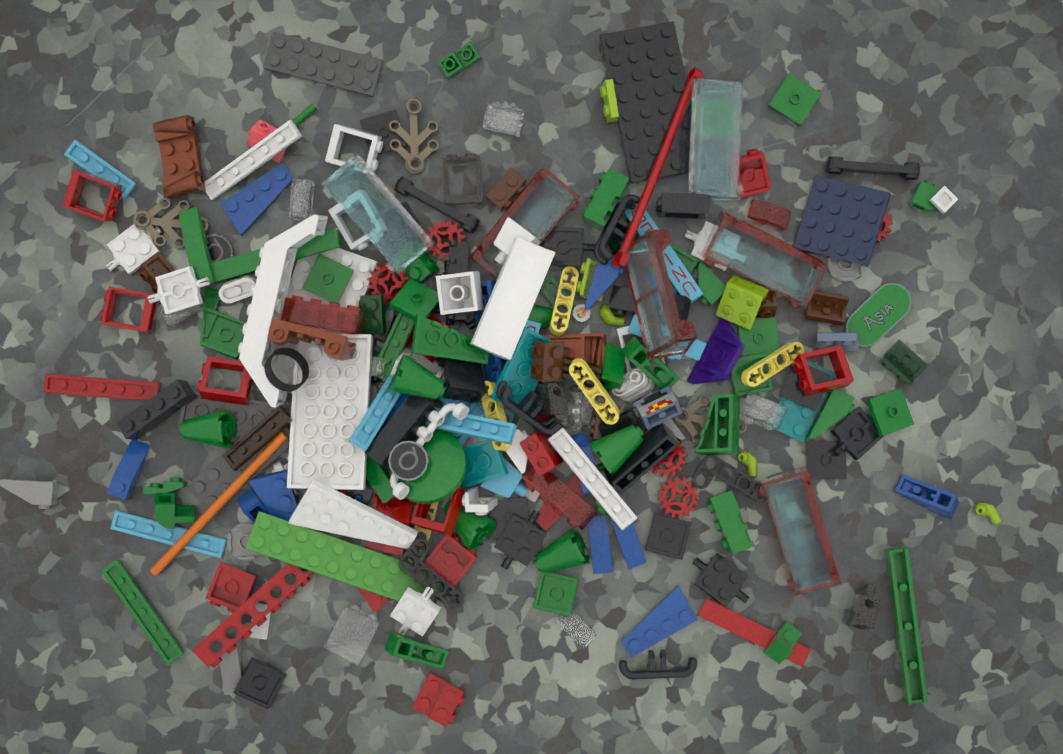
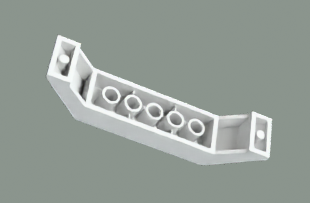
(268, 302)

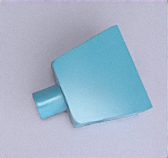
(507, 484)

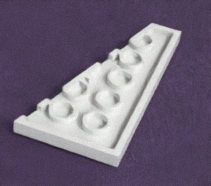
(337, 513)

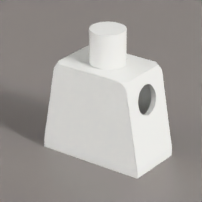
(506, 237)

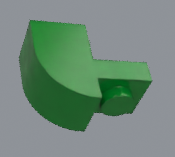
(168, 513)

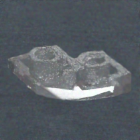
(576, 628)

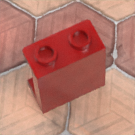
(541, 452)

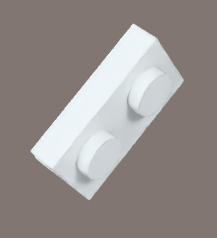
(478, 504)

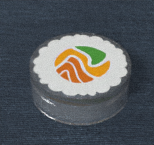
(580, 314)

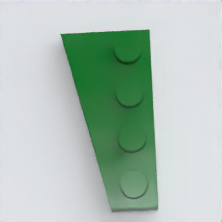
(443, 342)

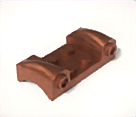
(179, 156)
(334, 345)
(583, 346)

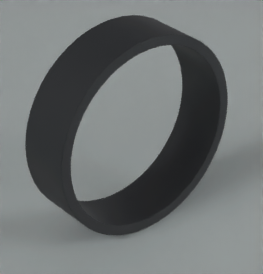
(298, 358)

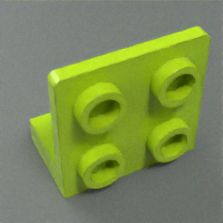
(741, 301)

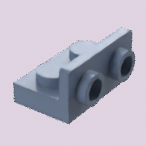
(848, 340)

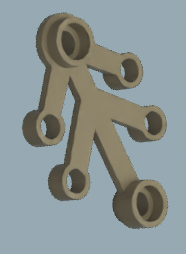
(413, 139)
(165, 222)
(701, 419)

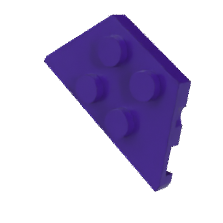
(718, 355)

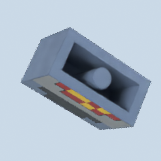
(658, 407)

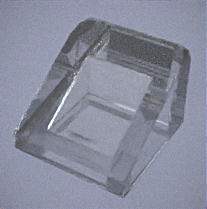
(378, 367)

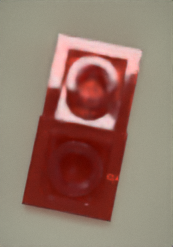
(769, 213)

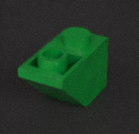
(922, 194)

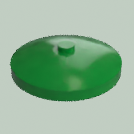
(444, 470)

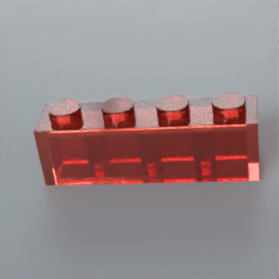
(322, 315)
(561, 497)

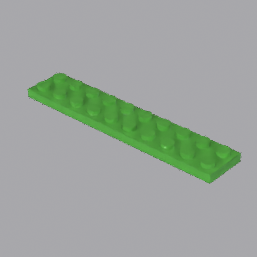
(332, 557)

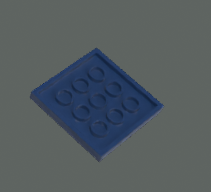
(842, 221)

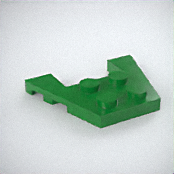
(219, 330)

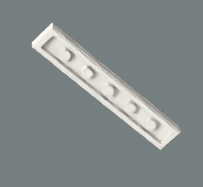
(252, 159)
(592, 479)

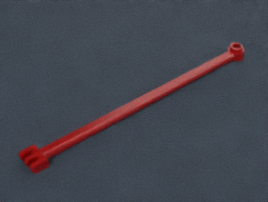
(622, 257)

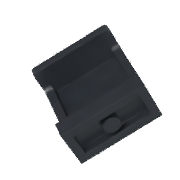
(463, 380)

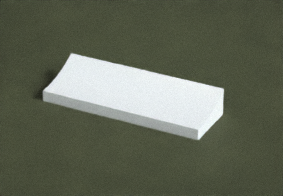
(512, 298)

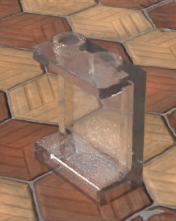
(352, 633)

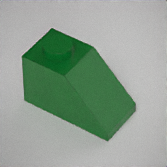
(709, 285)

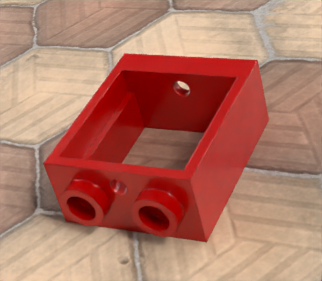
(75, 189)
(148, 311)
(839, 364)
(223, 395)
(421, 511)

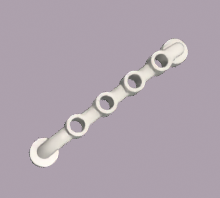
(425, 434)

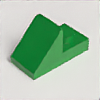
(782, 643)

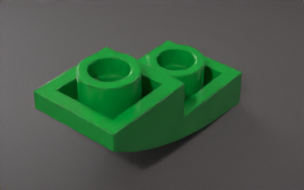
(459, 60)
(169, 486)

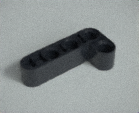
(733, 481)
(433, 577)

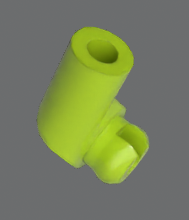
(609, 318)
(750, 461)
(988, 510)

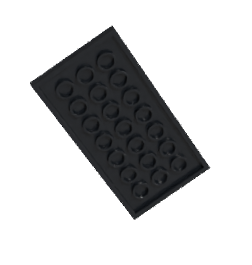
(647, 88)

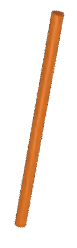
(219, 503)

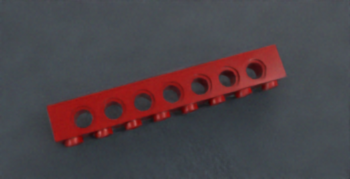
(203, 649)

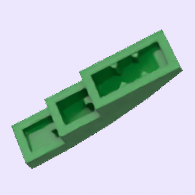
(196, 243)

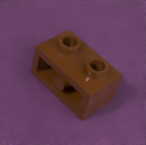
(506, 189)

